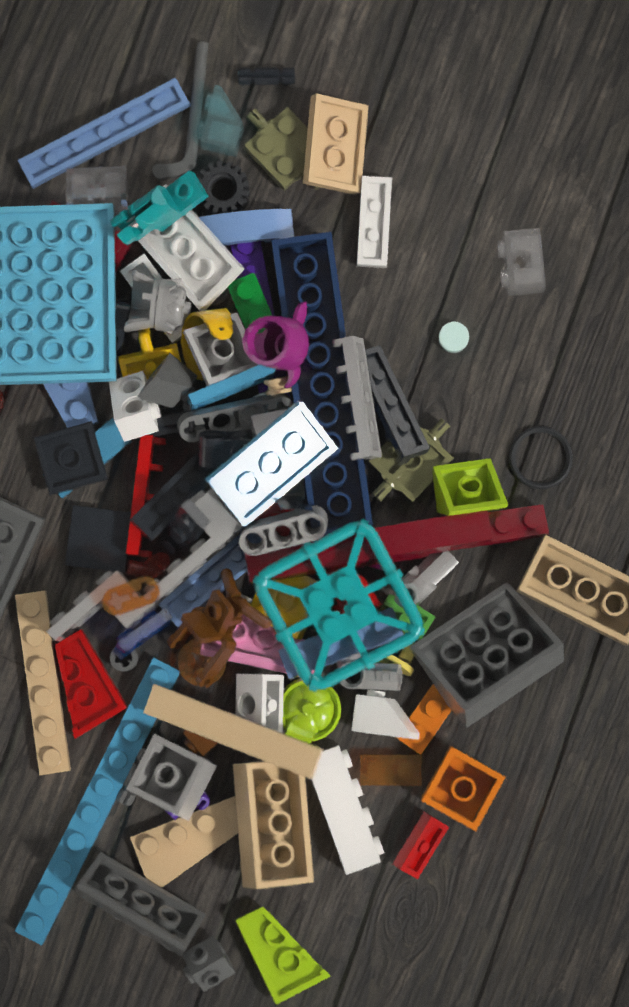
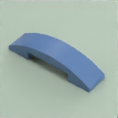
(251, 225)

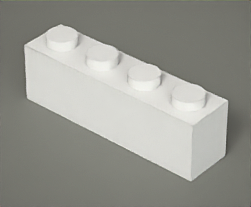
(344, 813)

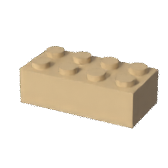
(579, 588)
(272, 826)

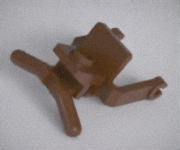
(217, 623)

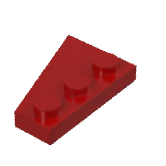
(88, 686)

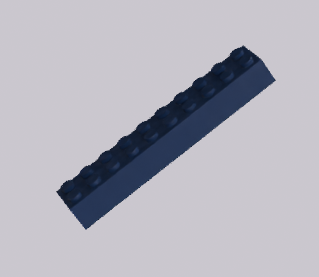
(309, 274)

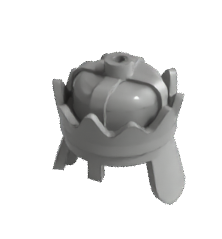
(156, 304)

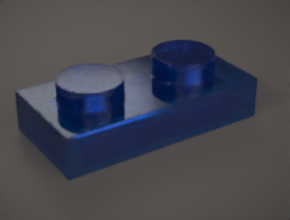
(151, 625)

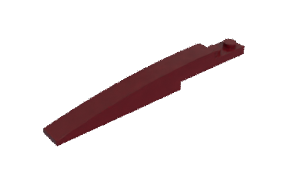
(417, 540)

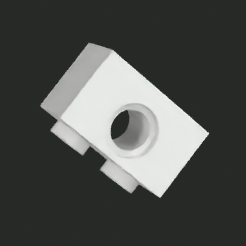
(261, 699)

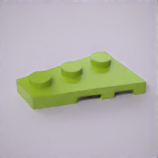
(278, 956)

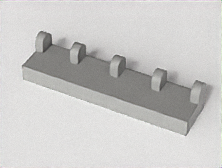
(360, 397)

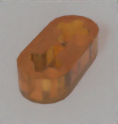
(128, 589)

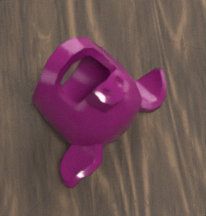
(281, 344)

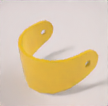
(214, 320)

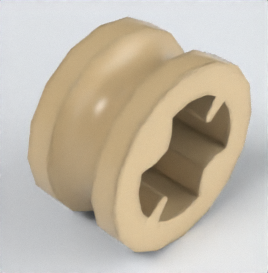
(276, 385)

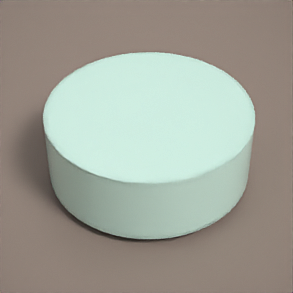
(453, 337)

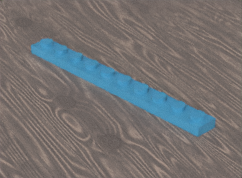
(94, 807)

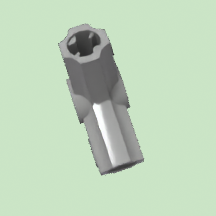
(423, 578)
(380, 677)

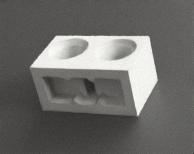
(131, 414)

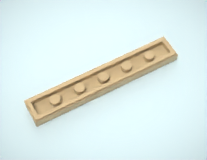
(233, 731)

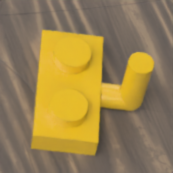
(148, 358)

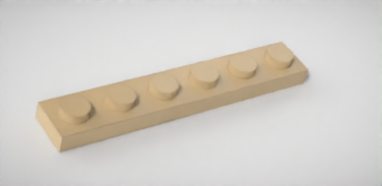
(42, 683)

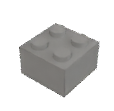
(171, 777)

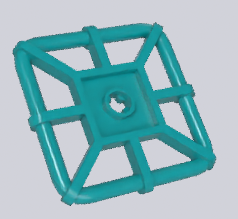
(333, 625)

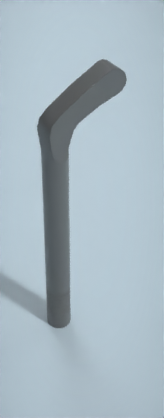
(177, 169)

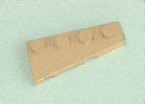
(180, 844)

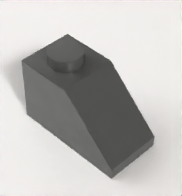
(169, 383)

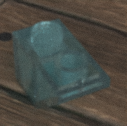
(223, 125)

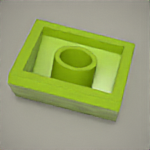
(467, 487)

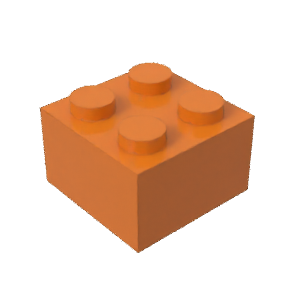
(462, 788)

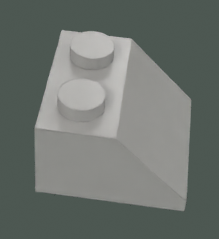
(217, 357)

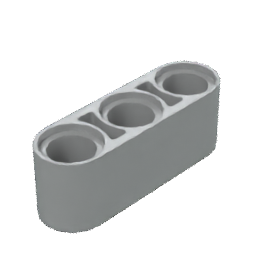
(273, 541)

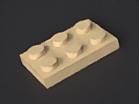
(335, 144)

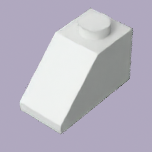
(381, 716)

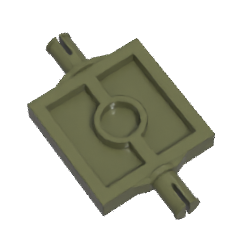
(279, 146)
(416, 474)

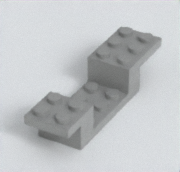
(222, 531)

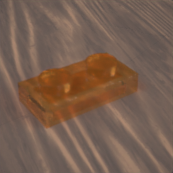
(390, 770)

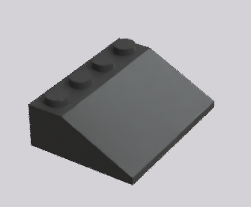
(488, 653)

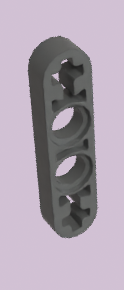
(233, 410)

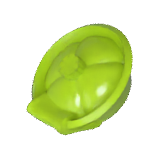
(309, 713)

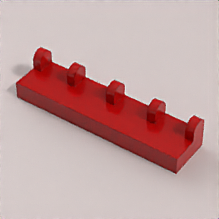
(141, 489)

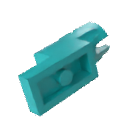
(159, 208)

